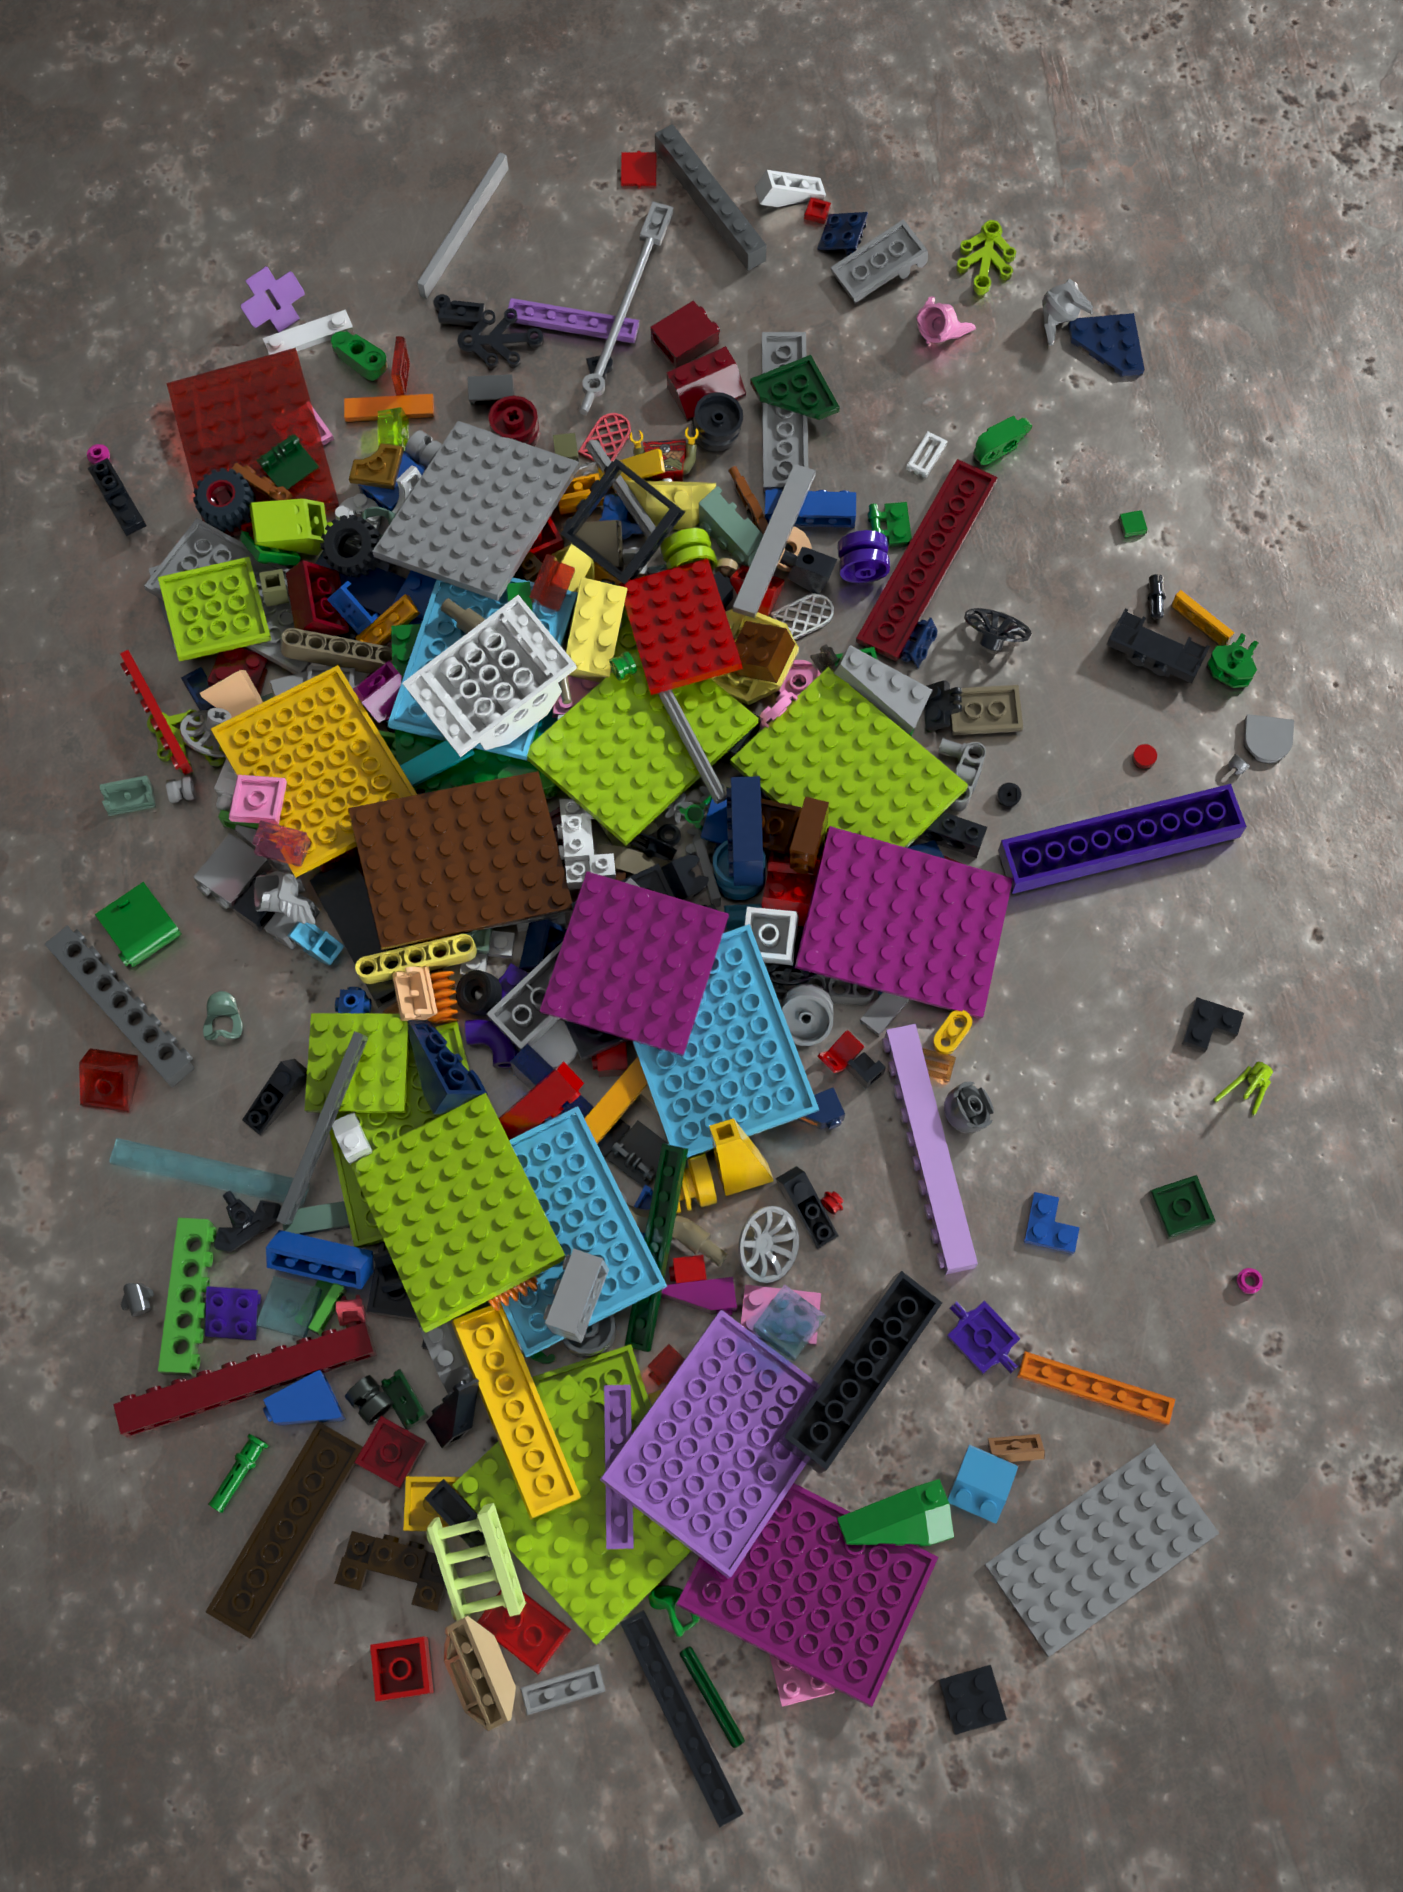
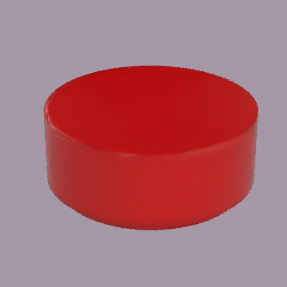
(1144, 756)

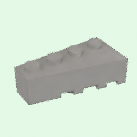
(886, 688)

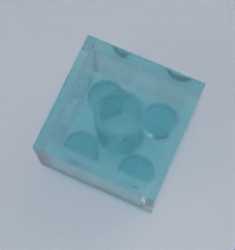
(789, 1323)

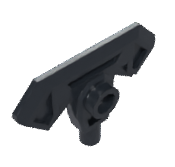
(244, 1222)

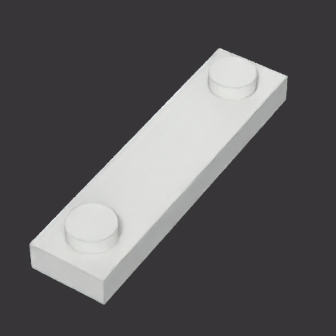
(309, 333)

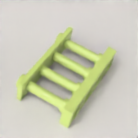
(494, 1547)

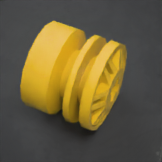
(697, 1183)

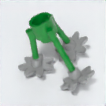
(693, 812)

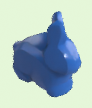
(616, 510)

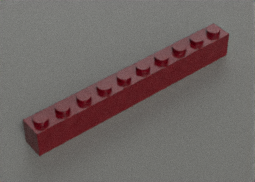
(243, 1380)

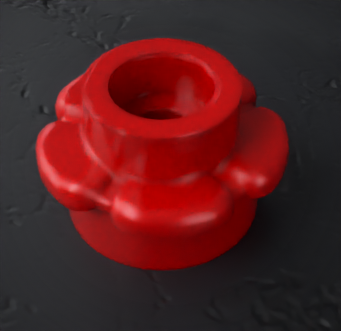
(832, 1202)

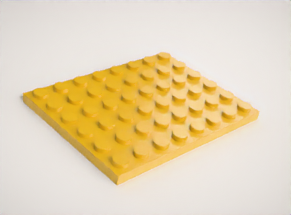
(326, 753)

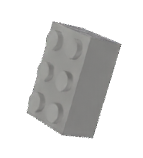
(576, 1295)

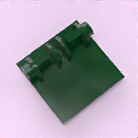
(287, 463)

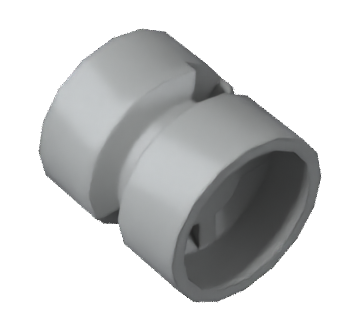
(422, 448)

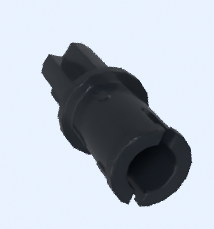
(1156, 596)

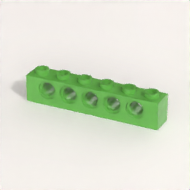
(187, 1232)

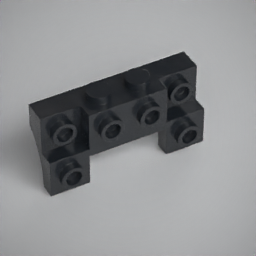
(1155, 650)

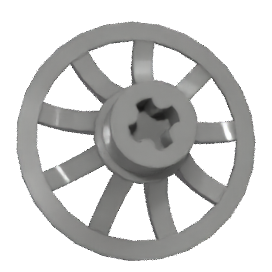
(211, 719)
(762, 1243)

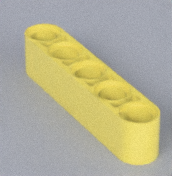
(405, 954)

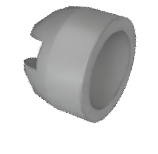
(1239, 763)

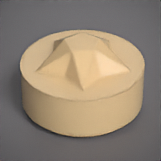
(726, 567)

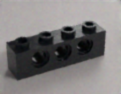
(956, 834)

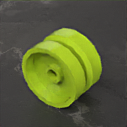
(687, 547)

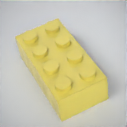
(595, 628)

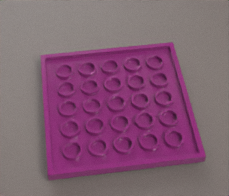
(634, 963)

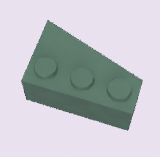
(728, 527)

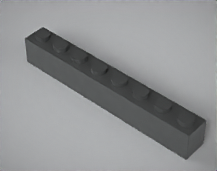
(710, 197)

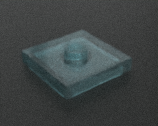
(289, 1307)

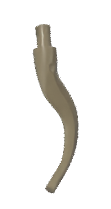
(469, 619)
(686, 1232)

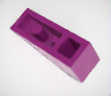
(704, 1295)

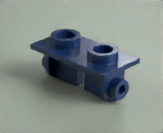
(924, 635)

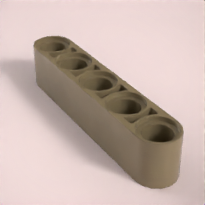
(327, 649)

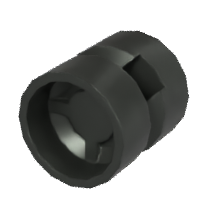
(369, 1400)

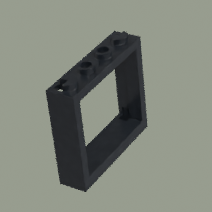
(650, 546)

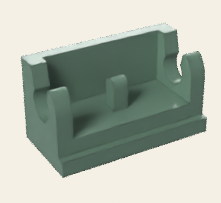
(128, 795)

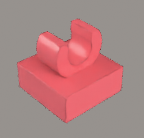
(350, 1310)

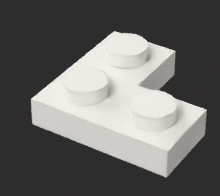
(500, 946)

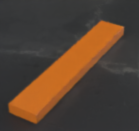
(1096, 1388)

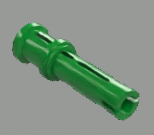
(244, 1461)

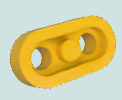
(952, 1033)

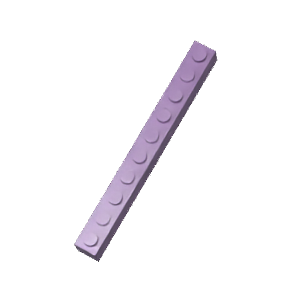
(930, 1150)

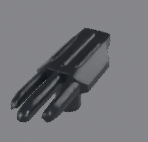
(654, 847)

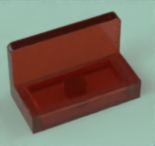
(552, 583)

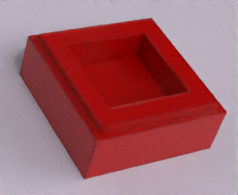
(817, 210)

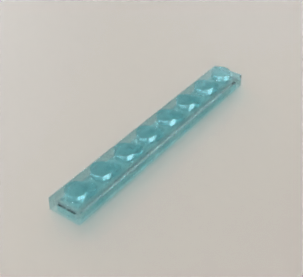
(202, 1170)

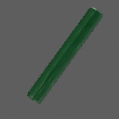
(712, 1697)

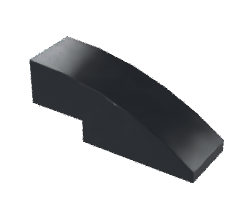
(455, 1511)

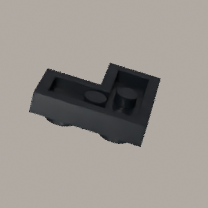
(1208, 1017)

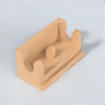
(414, 993)

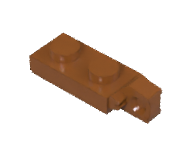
(262, 485)

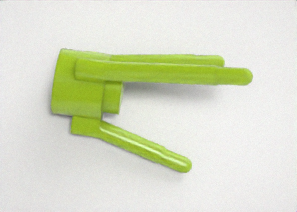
(1258, 1077)

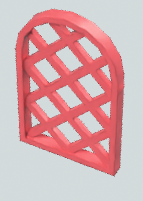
(582, 451)

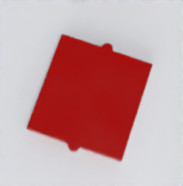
(638, 168)

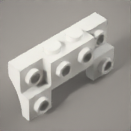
(578, 846)

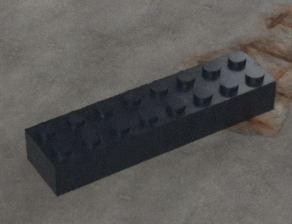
(859, 1372)

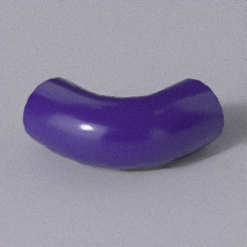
(487, 1033)

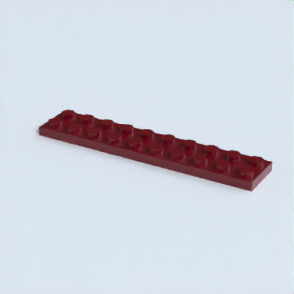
(926, 560)

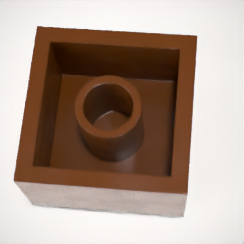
(763, 651)

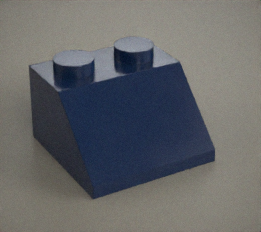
(540, 941)

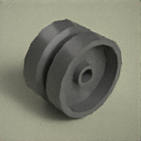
(596, 1341)

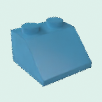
(982, 1484)

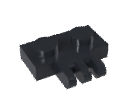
(941, 705)

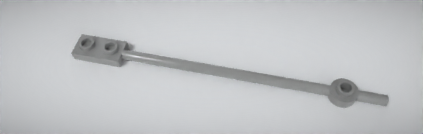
(651, 233)

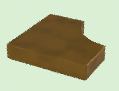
(379, 468)

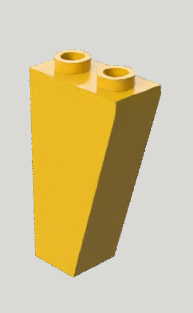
(737, 1158)

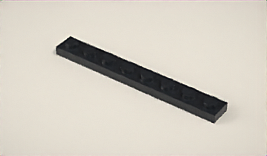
(682, 1719)

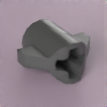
(136, 1298)

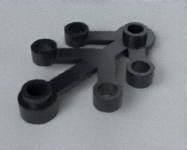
(497, 339)

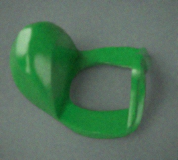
(665, 1598)

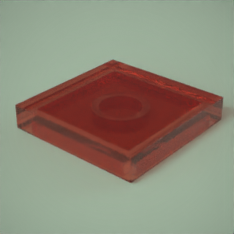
(400, 366)

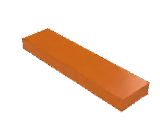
(367, 407)

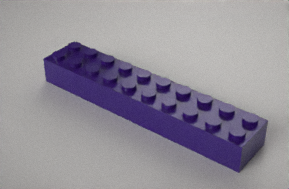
(1122, 838)

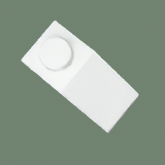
(351, 1138)

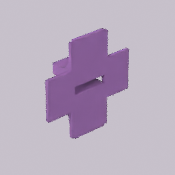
(282, 293)

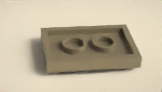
(988, 711)

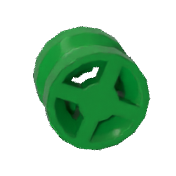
(623, 665)

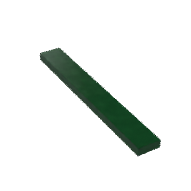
(658, 1239)

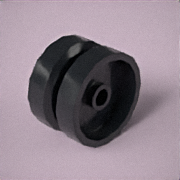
(718, 421)

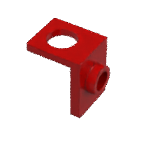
(843, 1050)

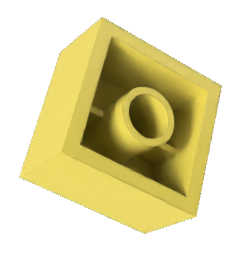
(580, 561)

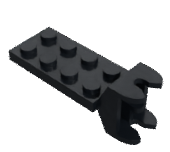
(672, 879)

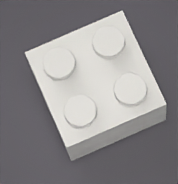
(774, 933)

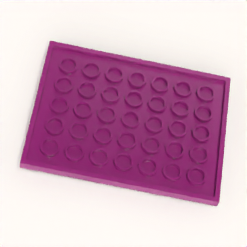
(904, 922)
(815, 1598)

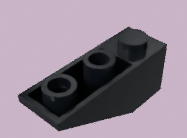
(276, 1095)
(807, 1206)
(456, 1413)

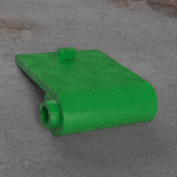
(138, 925)

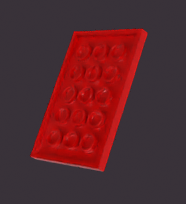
(680, 626)

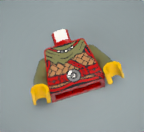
(677, 455)

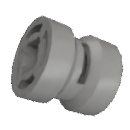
(180, 789)

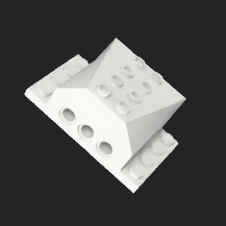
(493, 680)

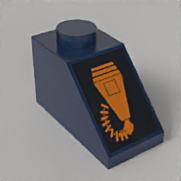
(829, 1113)

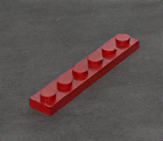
(158, 721)

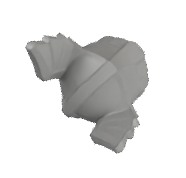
(1063, 305)
(279, 894)

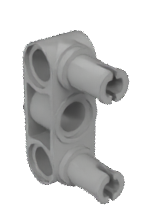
(967, 769)

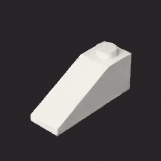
(785, 189)

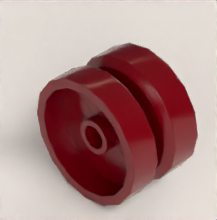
(515, 419)

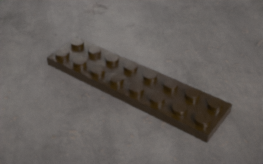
(284, 1531)

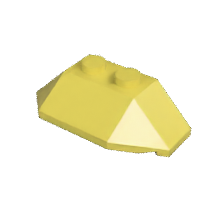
(683, 494)

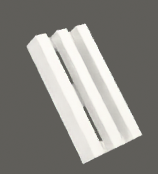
(919, 469)

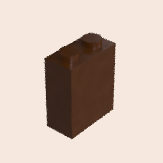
(809, 835)

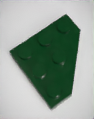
(797, 389)

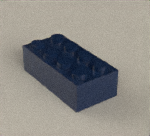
(745, 831)

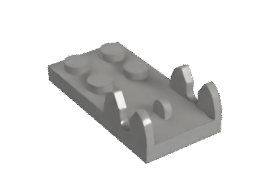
(880, 261)

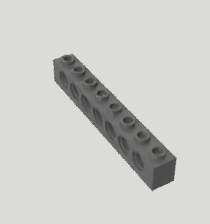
(62, 947)

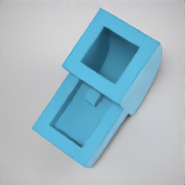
(316, 942)

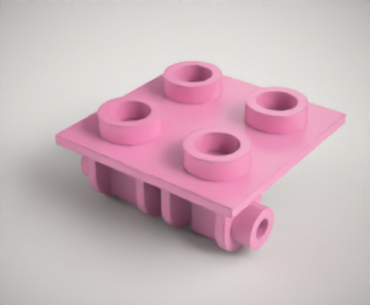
(796, 1685)

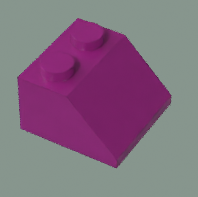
(380, 691)

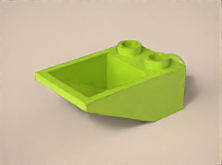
(289, 524)

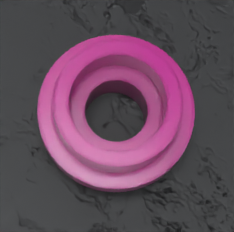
(95, 449)
(1254, 1275)

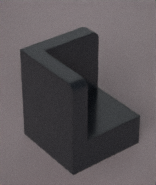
(865, 1069)

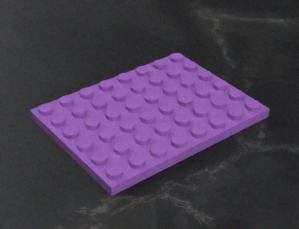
(710, 1448)

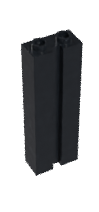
(349, 909)

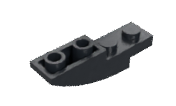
(117, 497)

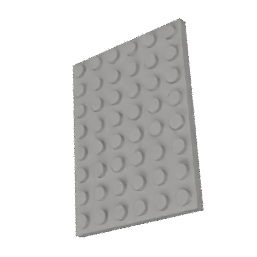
(477, 510)

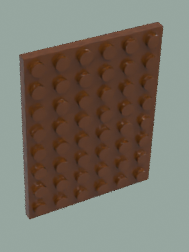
(459, 860)

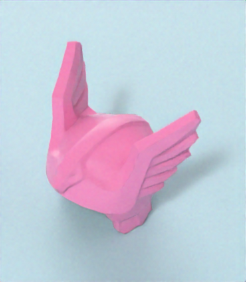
(940, 323)

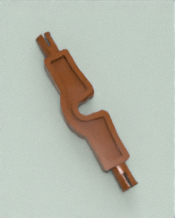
(748, 499)

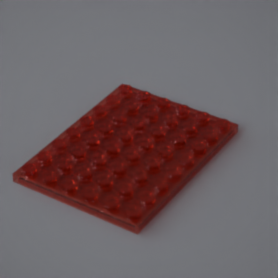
(244, 413)

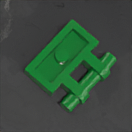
(897, 523)

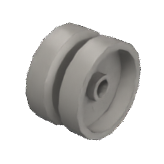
(818, 1006)

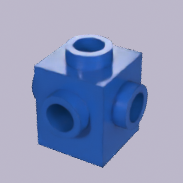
(354, 995)

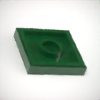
(1182, 1206)

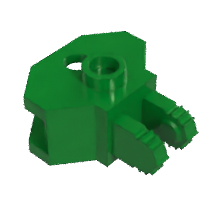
(1234, 661)

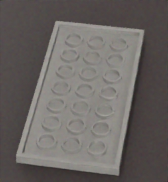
(208, 546)
(1101, 1550)

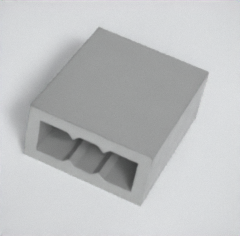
(230, 871)

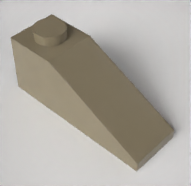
(630, 860)

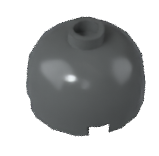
(968, 1108)

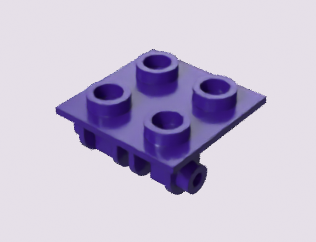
(231, 1312)

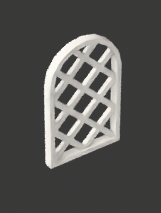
(795, 620)

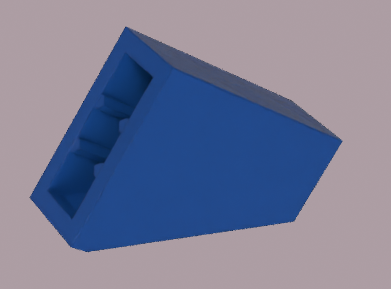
(304, 1403)

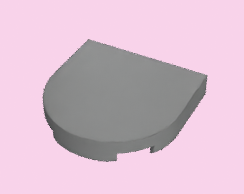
(1268, 737)

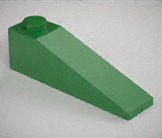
(910, 1517)

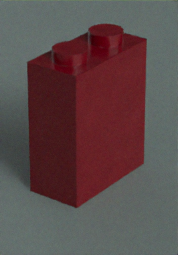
(685, 334)

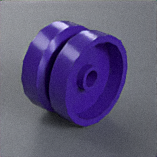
(863, 556)

